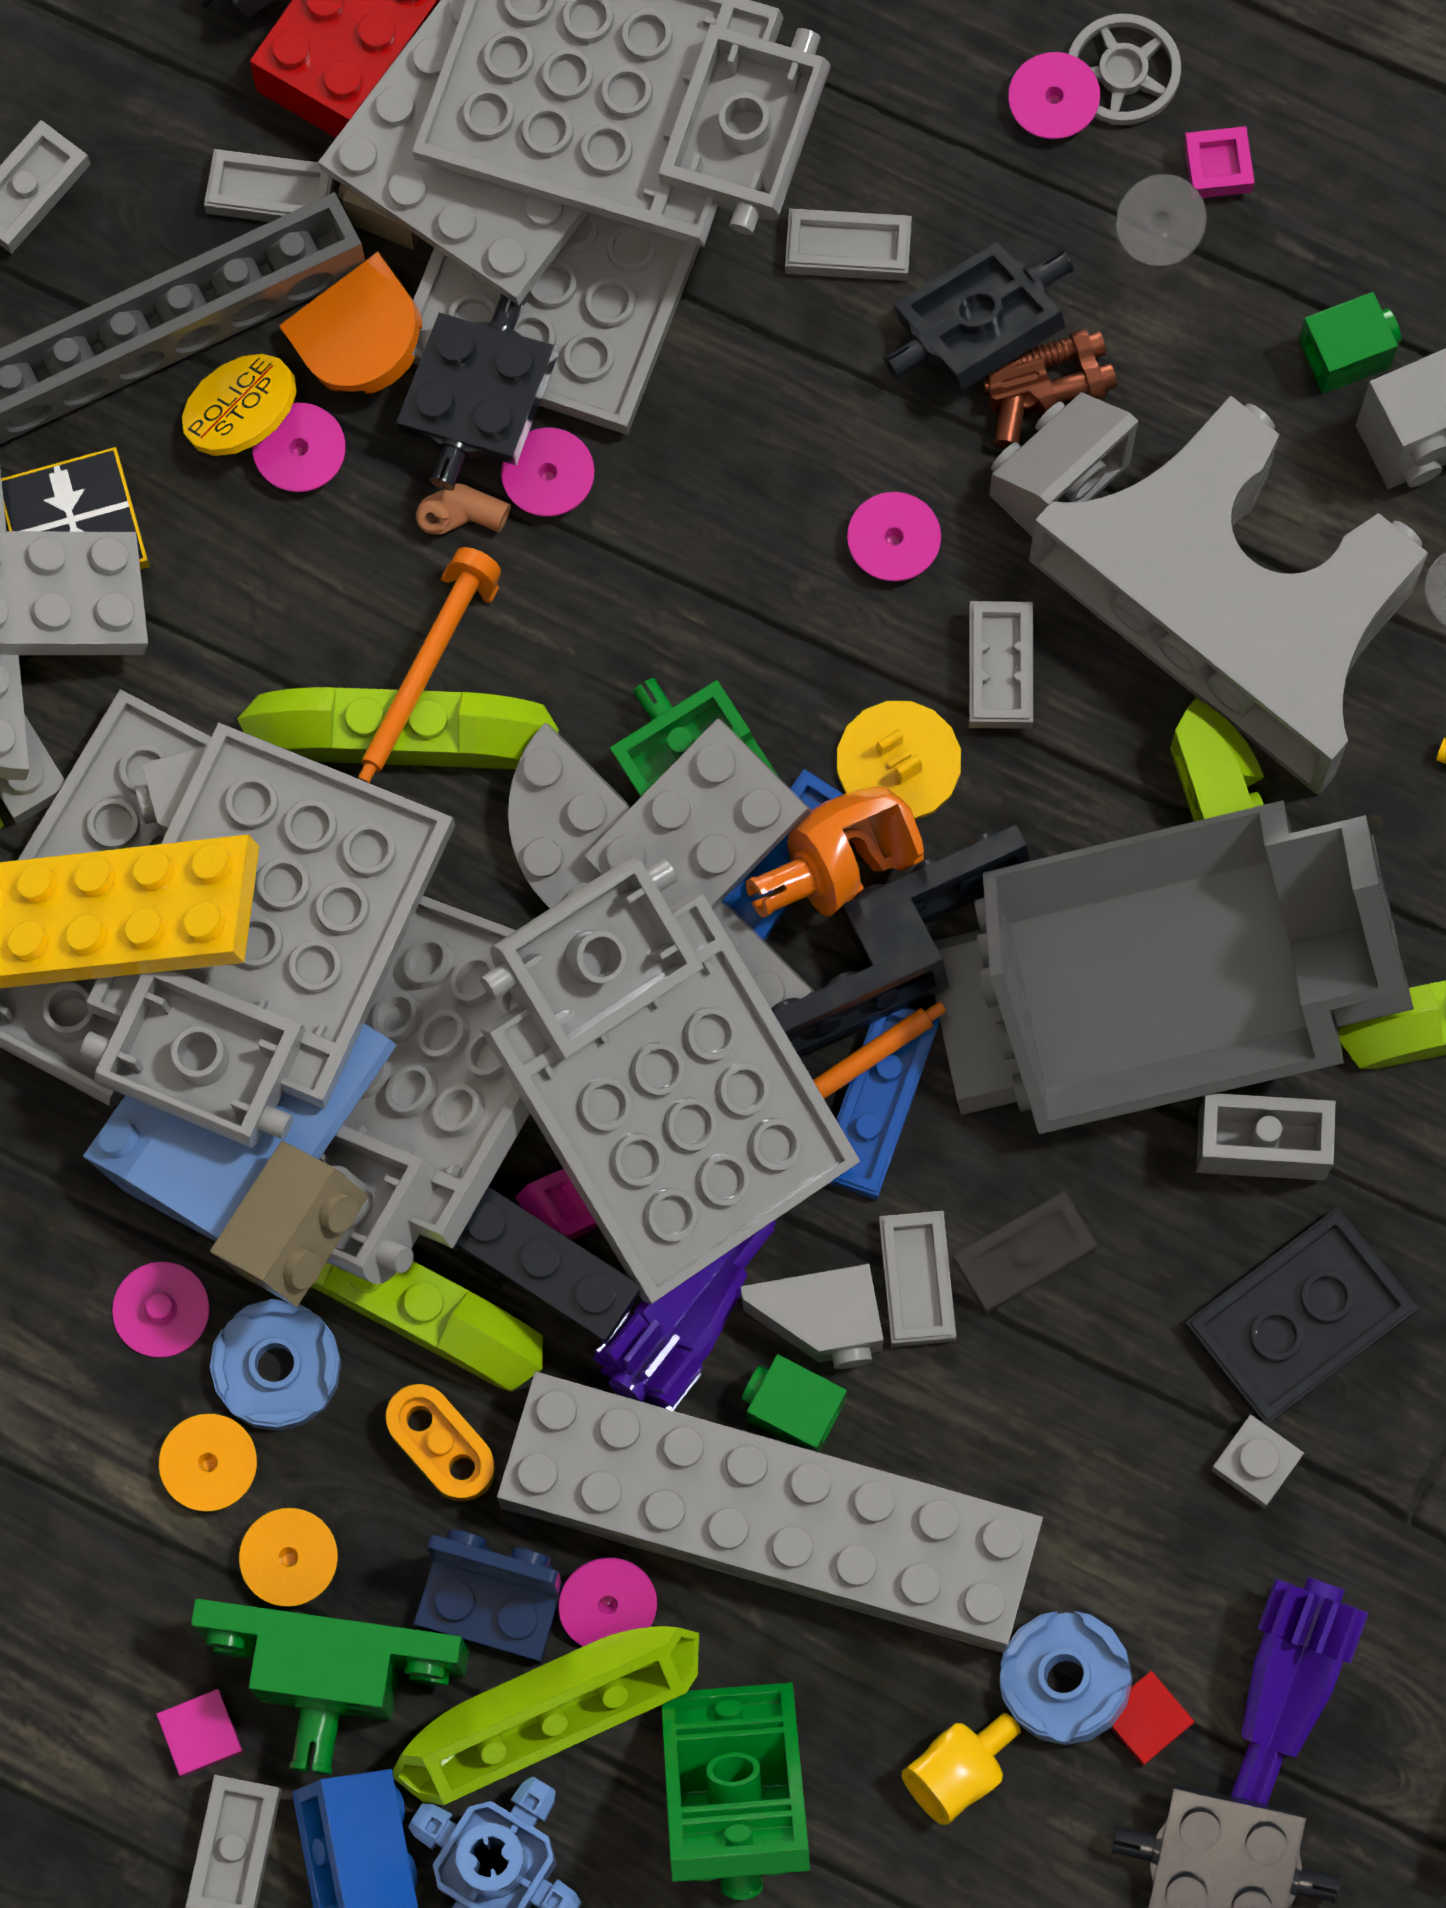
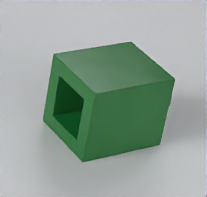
(1349, 342)
(793, 1403)

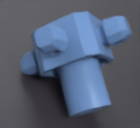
(490, 1826)

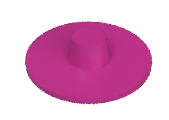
(1054, 95)
(302, 450)
(550, 474)
(894, 536)
(160, 1309)
(606, 1600)

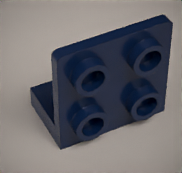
(490, 1596)

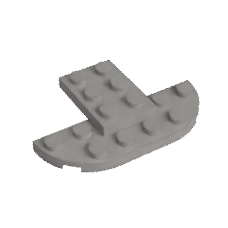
(61, 599)
(705, 815)

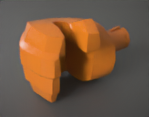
(823, 859)

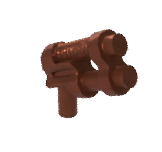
(1026, 386)

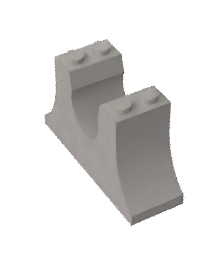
(1235, 635)

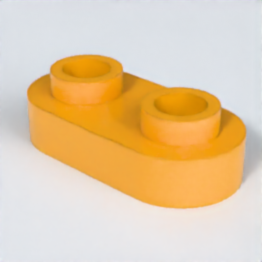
(440, 1444)

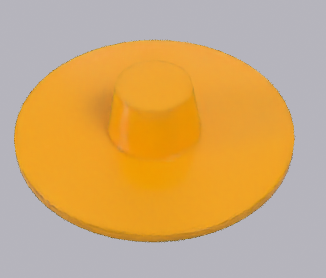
(207, 1462)
(288, 1557)

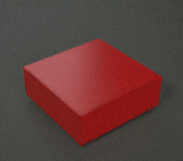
(1150, 1719)

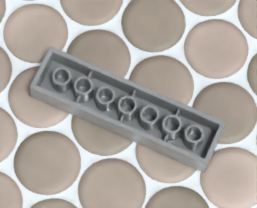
(769, 1512)

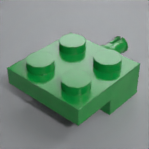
(672, 730)

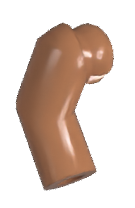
(454, 508)

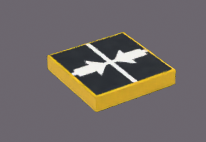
(73, 497)

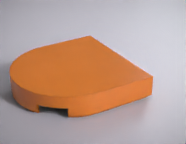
(358, 330)

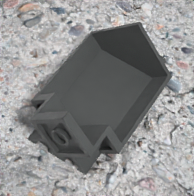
(1168, 967)

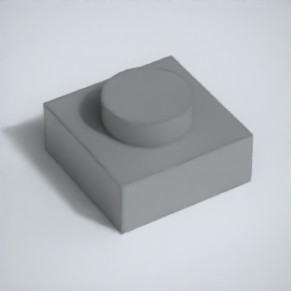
(1257, 1461)

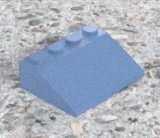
(205, 1175)

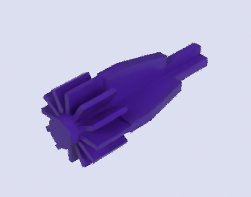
(662, 1345)
(1293, 1676)

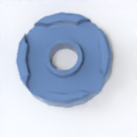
(283, 1402)
(1075, 1714)

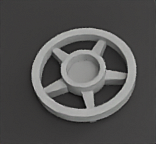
(1125, 67)

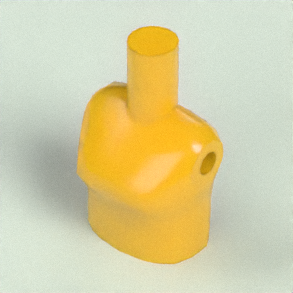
(959, 1768)

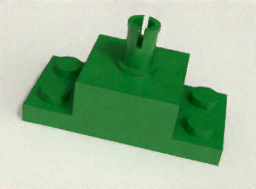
(326, 1666)
(734, 1787)

